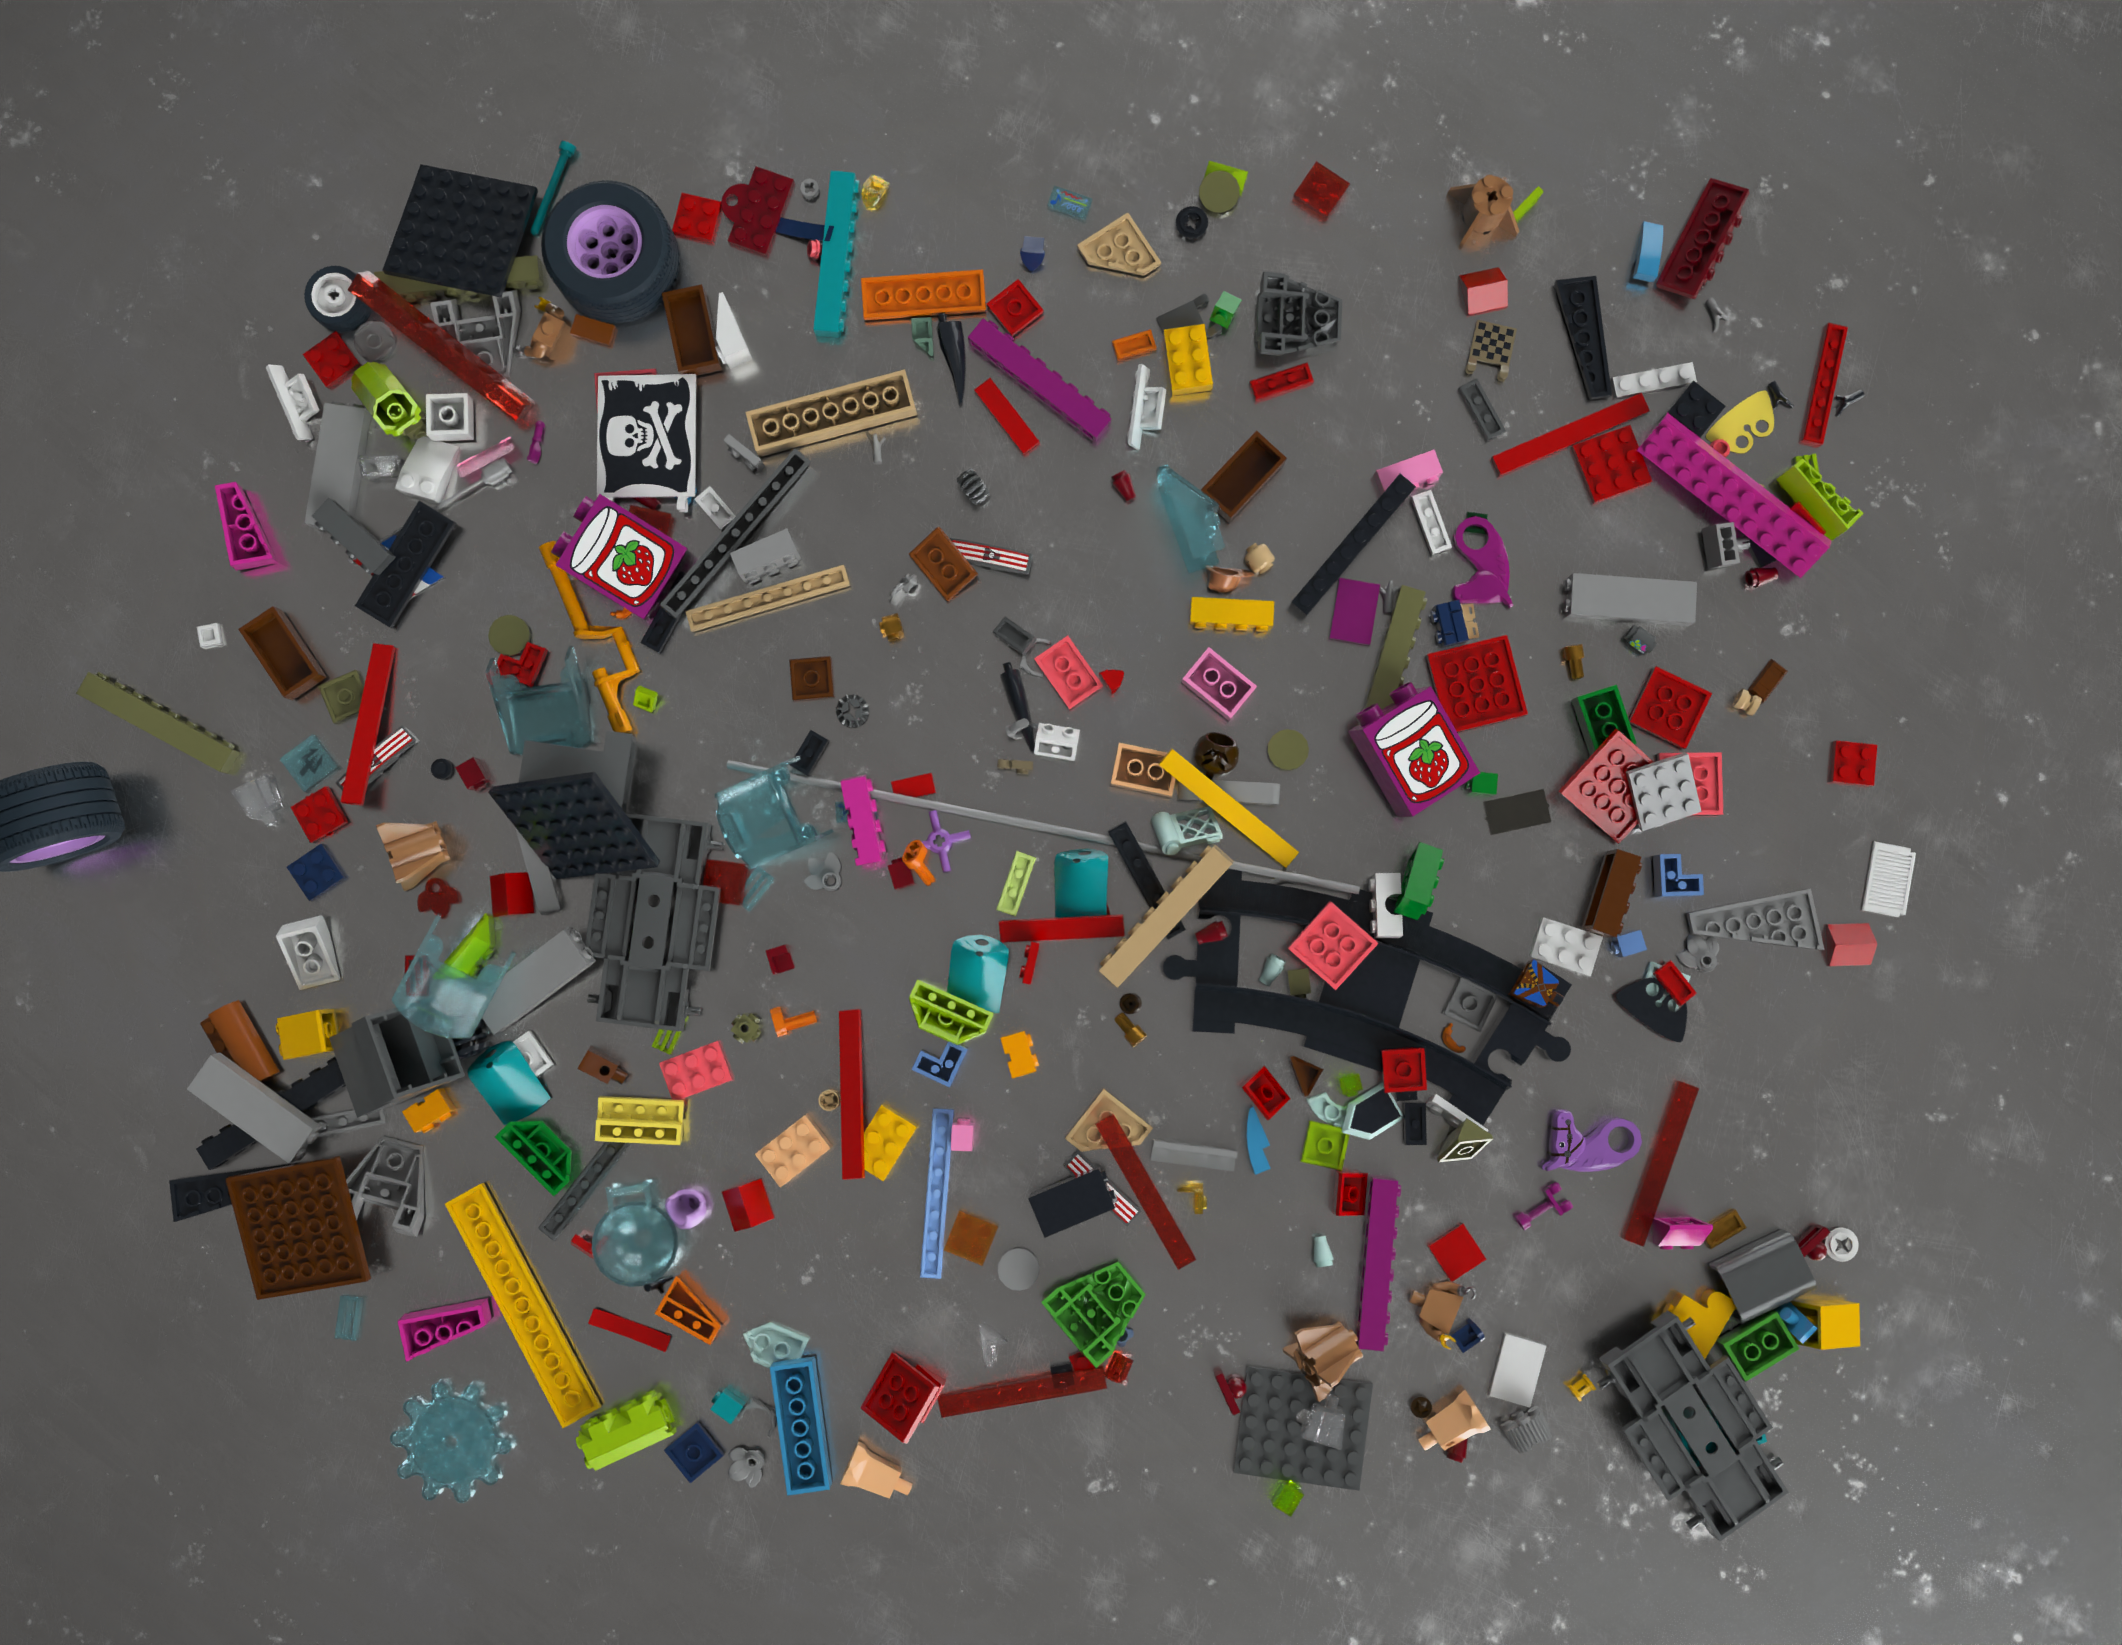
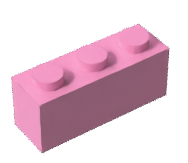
(1415, 469)

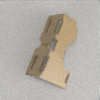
(1469, 617)

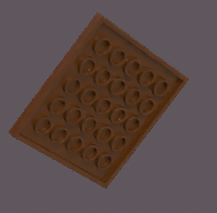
(298, 1228)

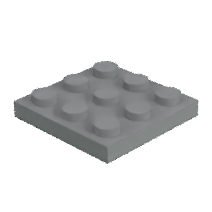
(1663, 791)

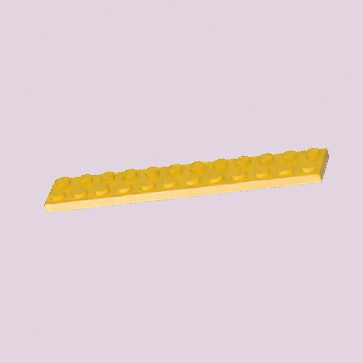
(523, 1305)

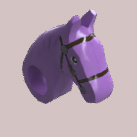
(1588, 1154)

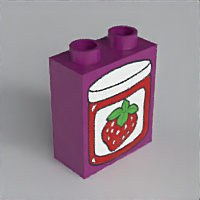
(619, 555)
(1412, 749)

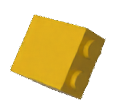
(306, 1033)
(1836, 1323)

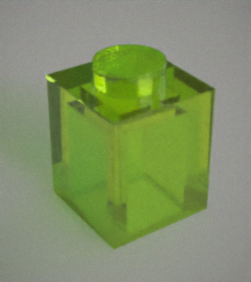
(1287, 1497)

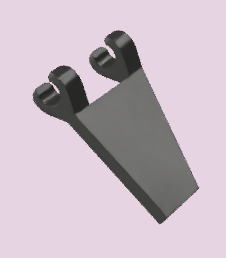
(1187, 316)

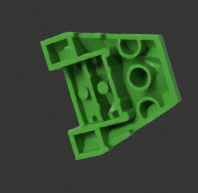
(1095, 1310)

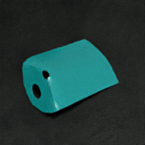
(1081, 885)
(978, 977)
(509, 1084)

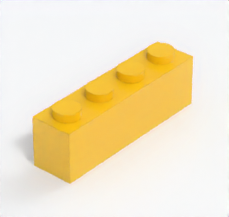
(1231, 613)

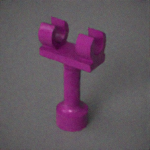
(1524, 1220)

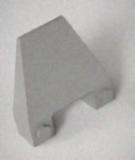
(487, 336)
(393, 1179)

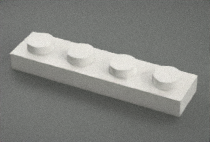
(1653, 380)

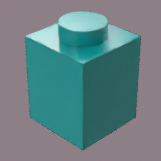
(727, 1405)

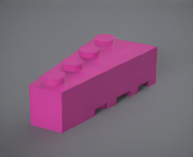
(242, 532)
(862, 819)
(438, 1326)

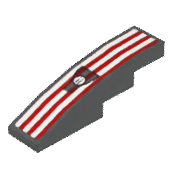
(994, 556)
(386, 753)
(1125, 1209)

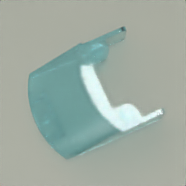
(1192, 519)
(545, 712)
(761, 819)
(443, 997)

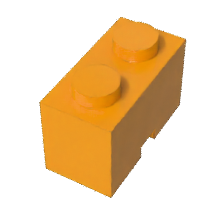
(1018, 1047)
(423, 1115)

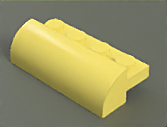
(639, 1120)

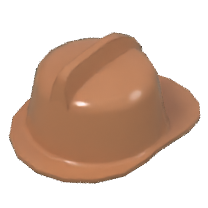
(1225, 578)

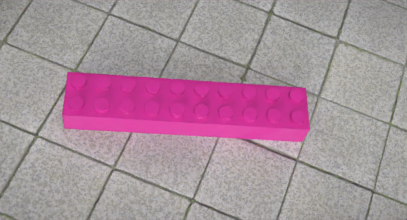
(1734, 495)

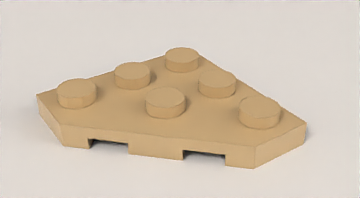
(1120, 248)
(1086, 1135)

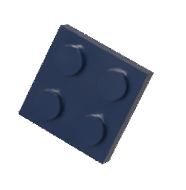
(316, 872)
(694, 1452)

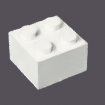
(449, 417)

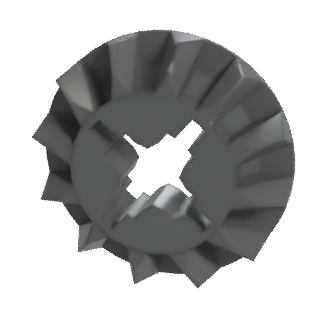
(861, 714)

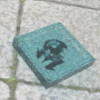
(309, 763)

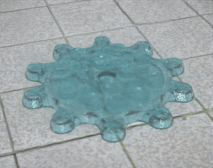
(427, 1445)

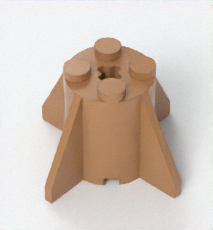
(1486, 206)
(413, 850)
(1324, 1355)

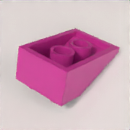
(1679, 1232)

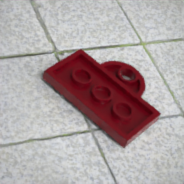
(757, 209)

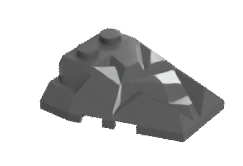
(1294, 316)

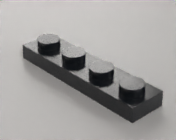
(661, 625)

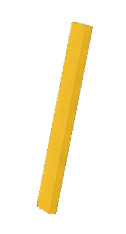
(1228, 808)

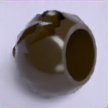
(1216, 753)

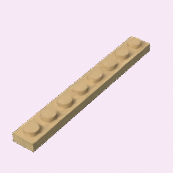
(767, 598)

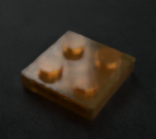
(971, 1237)

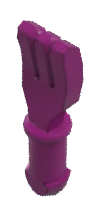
(535, 450)

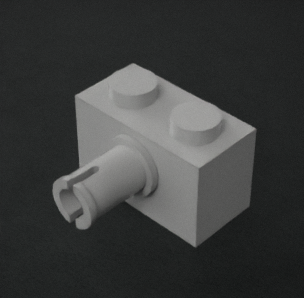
(1722, 545)

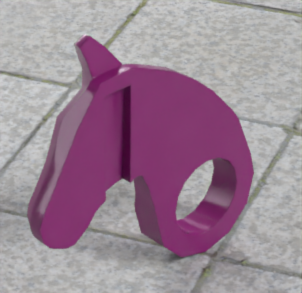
(1492, 565)

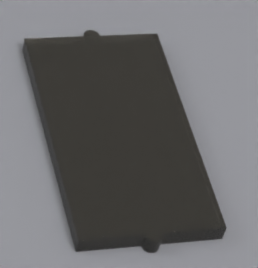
(1517, 812)

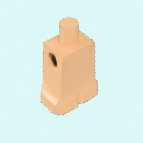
(1454, 1423)
(873, 1473)

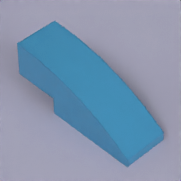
(1648, 252)
(1255, 1142)

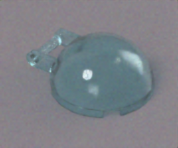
(634, 1240)

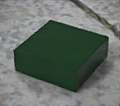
(1475, 529)

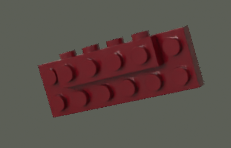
(1704, 239)

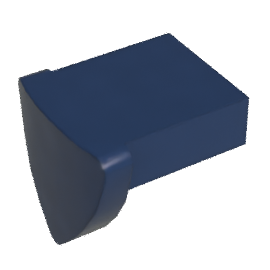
(1032, 252)
(1467, 1335)

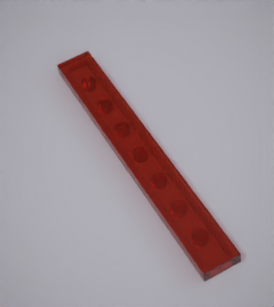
(1660, 1163)
(1145, 1191)
(1022, 1391)

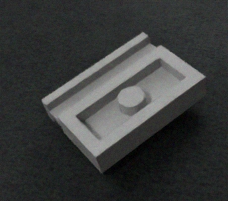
(737, 449)

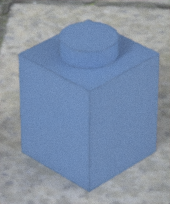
(1628, 943)

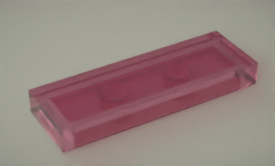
(485, 457)

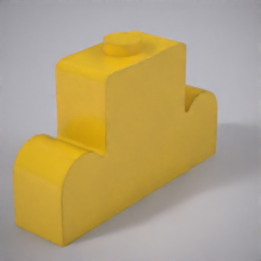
(1709, 1316)

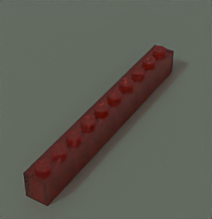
(441, 345)

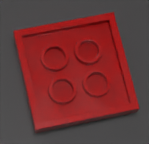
(1611, 464)
(1670, 707)
(899, 1398)

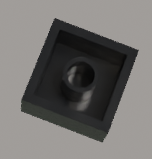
(1696, 408)

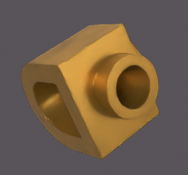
(891, 627)

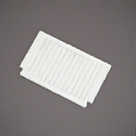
(1888, 879)

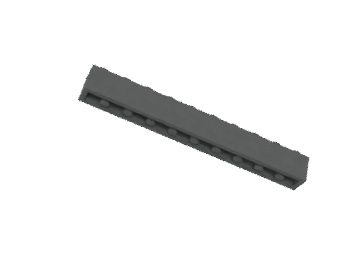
(735, 533)

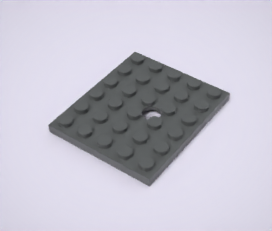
(1271, 1438)

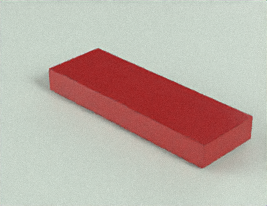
(1281, 382)

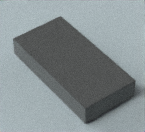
(1014, 636)

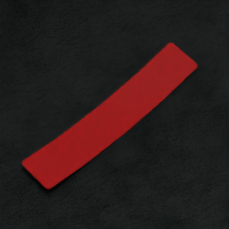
(629, 1329)

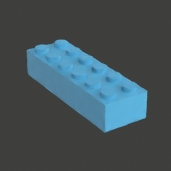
(801, 1425)

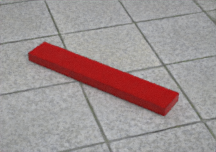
(1824, 384)
(1062, 928)

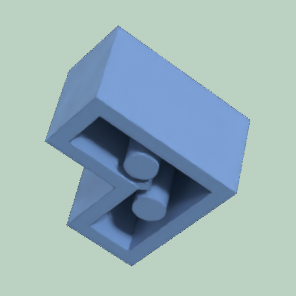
(1669, 878)
(943, 1068)

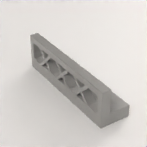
(1193, 1155)

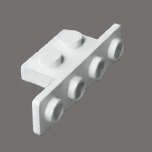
(295, 399)
(1147, 407)

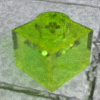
(1349, 1084)

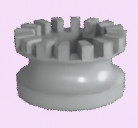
(810, 195)

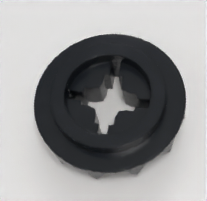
(1194, 214)

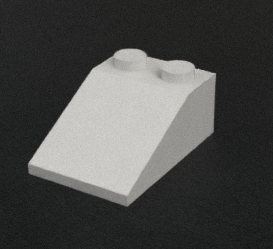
(730, 341)
(428, 470)
(309, 952)

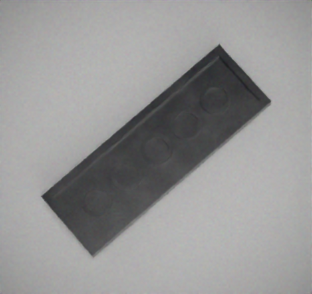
(414, 553)

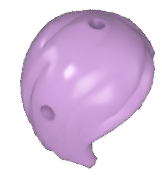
(682, 1209)

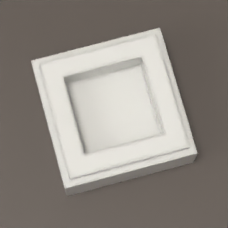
(209, 635)

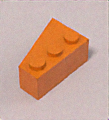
(688, 1313)

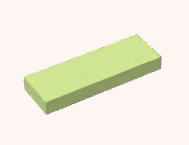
(1016, 883)

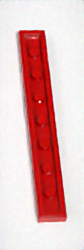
(1570, 434)
(368, 724)
(851, 1095)

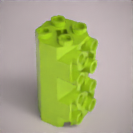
(385, 398)
(626, 1430)

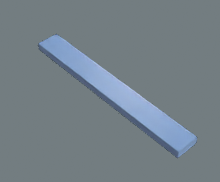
(936, 1193)

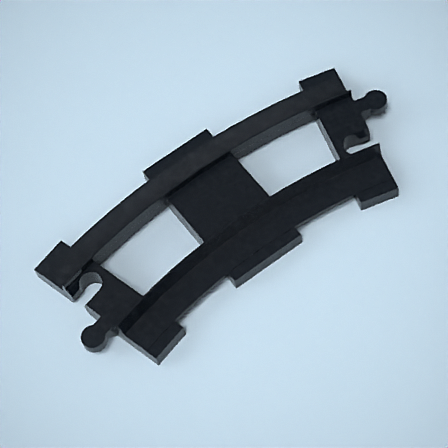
(1370, 1003)

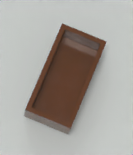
(692, 330)
(1244, 475)
(282, 653)
(1612, 893)

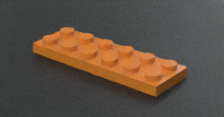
(923, 294)

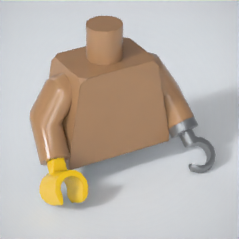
(546, 331)
(1439, 1308)

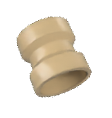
(1747, 702)
(829, 1099)

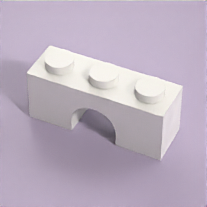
(1384, 923)

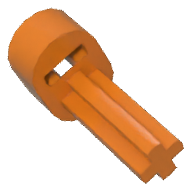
(913, 859)
(783, 1025)

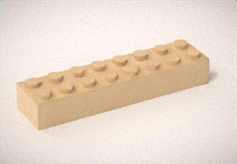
(831, 413)
(1163, 919)

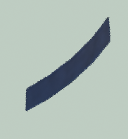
(803, 229)

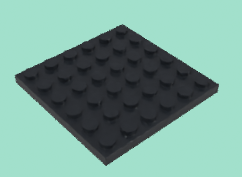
(460, 230)
(574, 825)

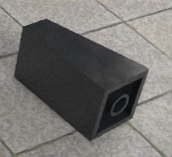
(1072, 1201)

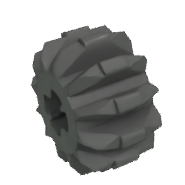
(973, 486)

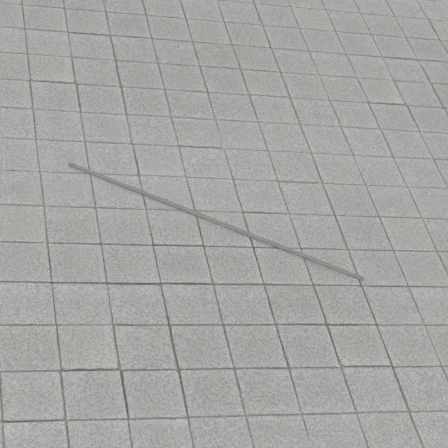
(1051, 828)

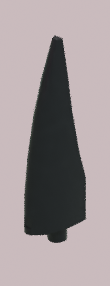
(953, 347)
(1018, 700)

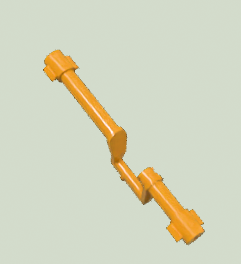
(606, 684)

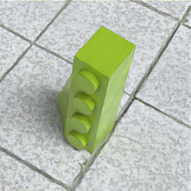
(1819, 498)

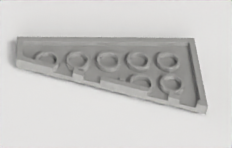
(1776, 919)

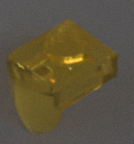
(873, 190)
(1199, 1200)

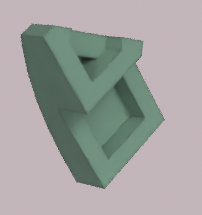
(923, 333)

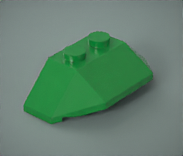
(539, 1152)

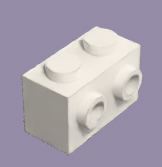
(1056, 741)

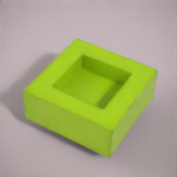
(645, 698)

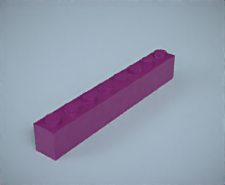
(1040, 380)
(1377, 1263)

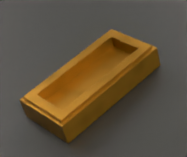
(1724, 1228)

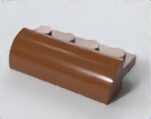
(238, 1040)

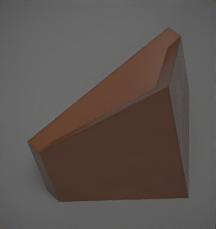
(1305, 1074)

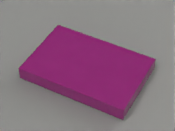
(1354, 611)

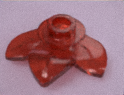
(437, 901)

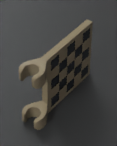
(1491, 345)

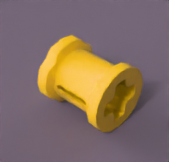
(1579, 1384)

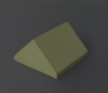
(1464, 1142)

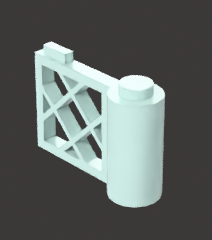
(1170, 834)

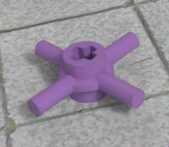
(949, 838)

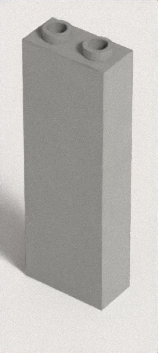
(336, 462)
(1630, 599)
(537, 978)
(254, 1108)

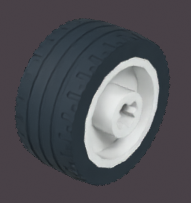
(332, 303)

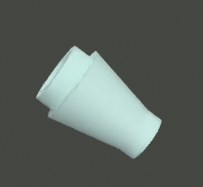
(1273, 967)
(1322, 1252)

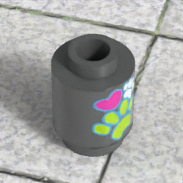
(1640, 639)

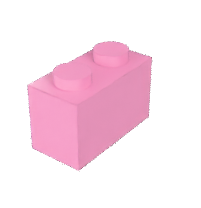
(962, 1135)

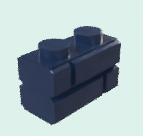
(1449, 624)

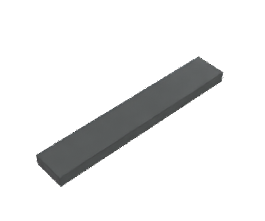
(582, 1188)

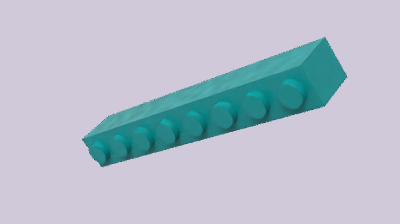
(835, 254)

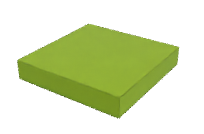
(1324, 1145)

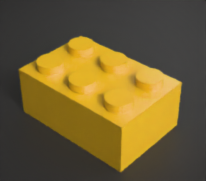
(1188, 359)
(886, 1140)

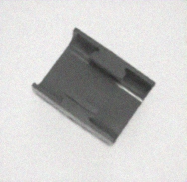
(1765, 1275)

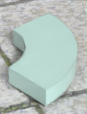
(1327, 1109)

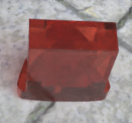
(1119, 1368)

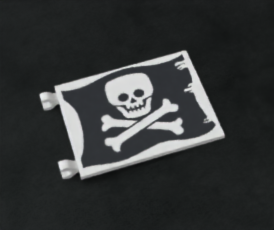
(647, 437)

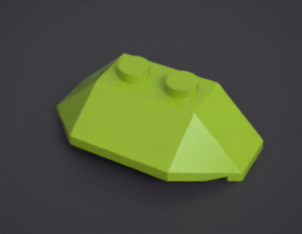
(475, 947)
(947, 1014)

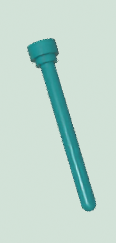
(566, 151)

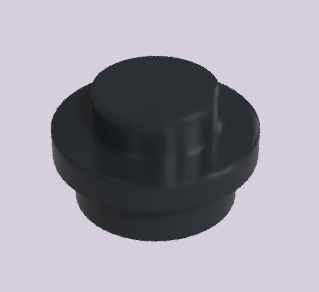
(441, 768)

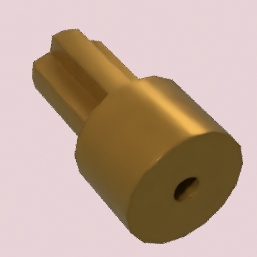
(1574, 654)
(1134, 1034)

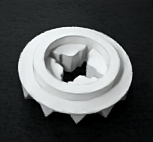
(1851, 1244)

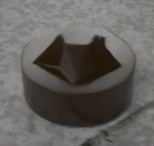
(1130, 1003)
(1420, 1406)

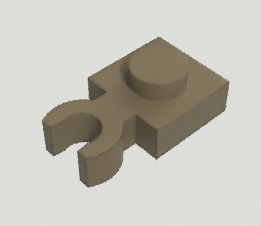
(1021, 767)

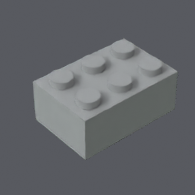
(766, 556)

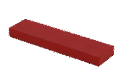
(1006, 416)

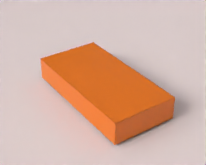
(1134, 345)

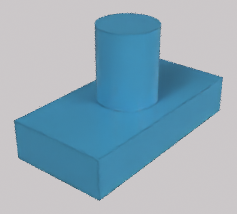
(1796, 1322)

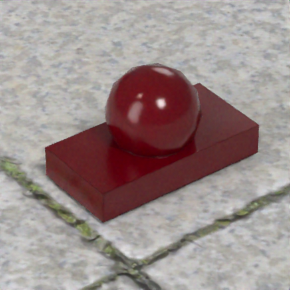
(1812, 1243)
(1233, 1389)

